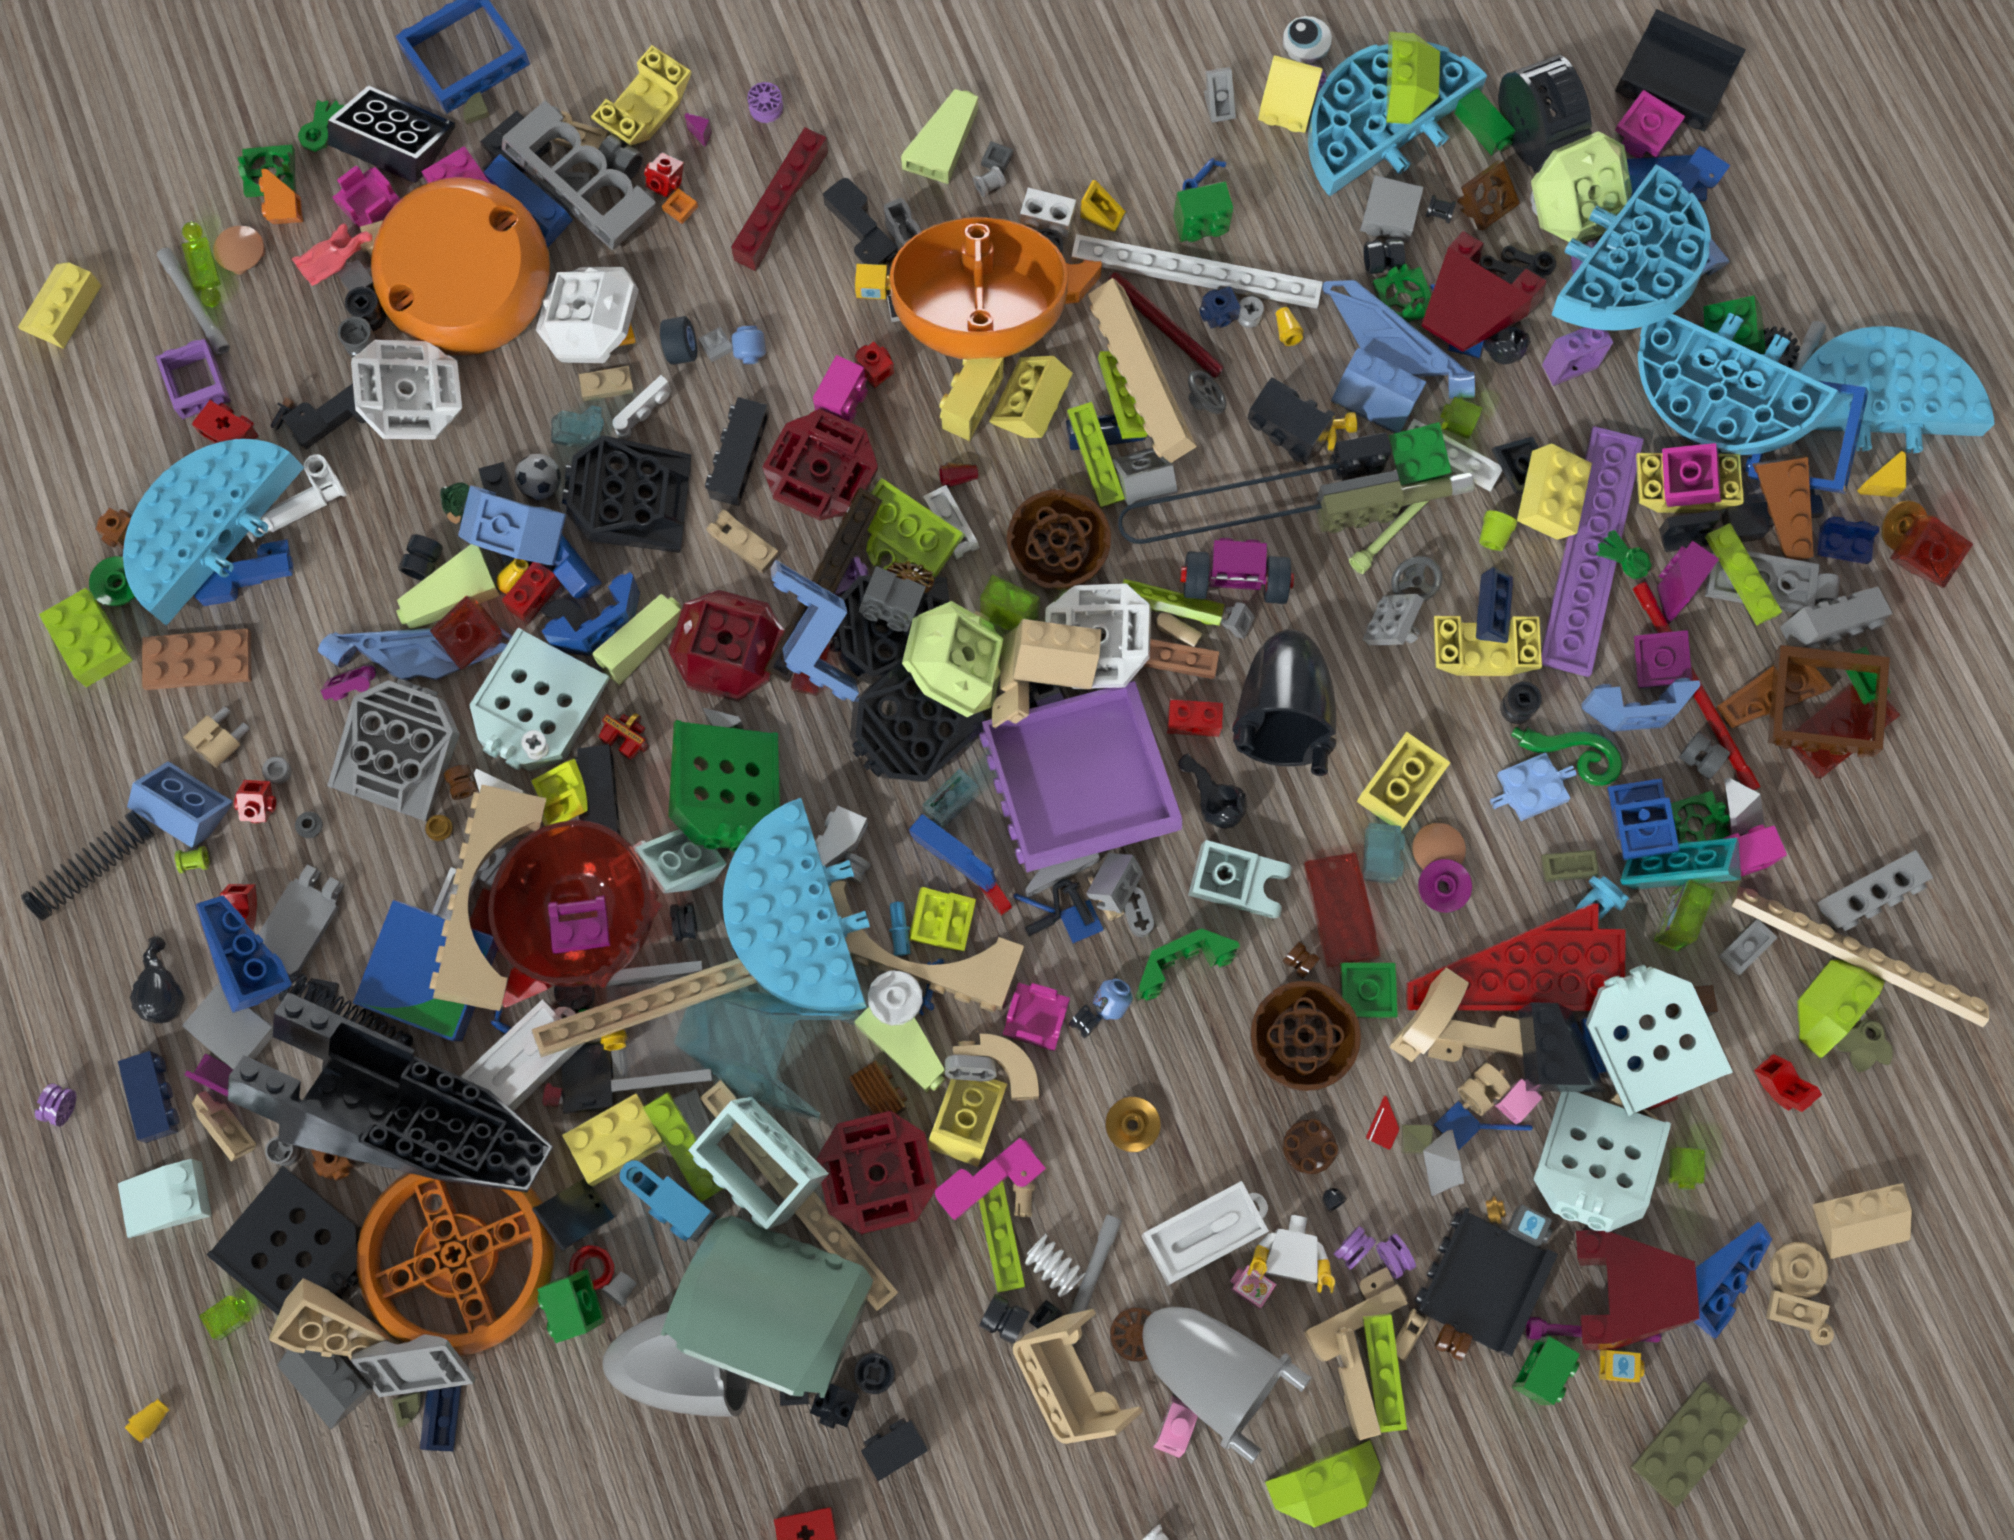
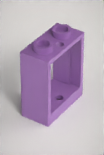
(1579, 349)
(194, 402)

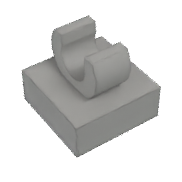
(715, 344)
(1239, 620)

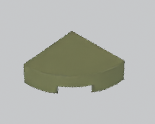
(475, 109)
(407, 1408)

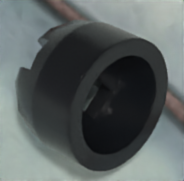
(1333, 1199)

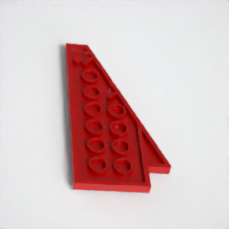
(1548, 964)

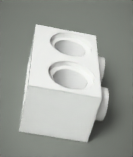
(1050, 206)

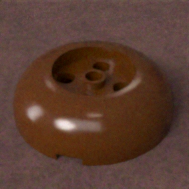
(1042, 516)
(1303, 1003)

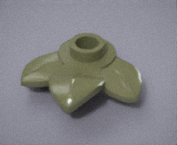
(1866, 1050)

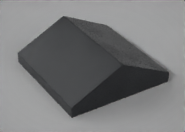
(1515, 461)

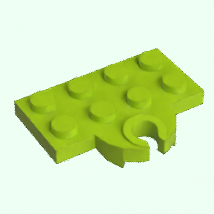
(909, 532)

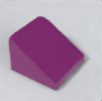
(698, 127)

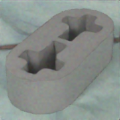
(1143, 910)
(970, 1068)

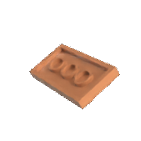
(196, 659)

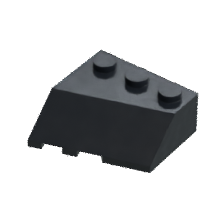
(1290, 420)
(1555, 1051)

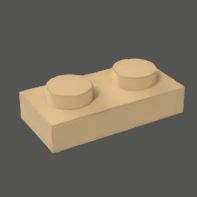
(606, 383)

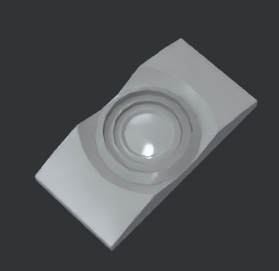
(412, 1366)

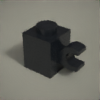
(1044, 694)

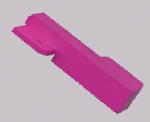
(964, 1190)

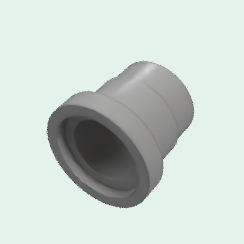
(620, 1288)

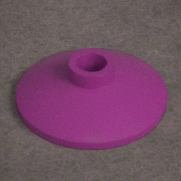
(1457, 881)

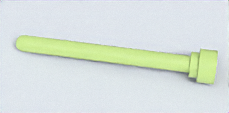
(1362, 560)

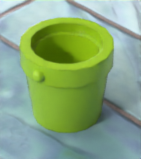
(1496, 530)

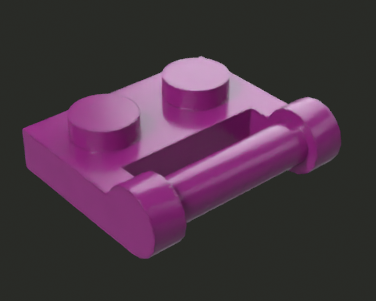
(339, 685)
(579, 933)

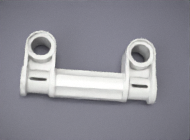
(324, 489)

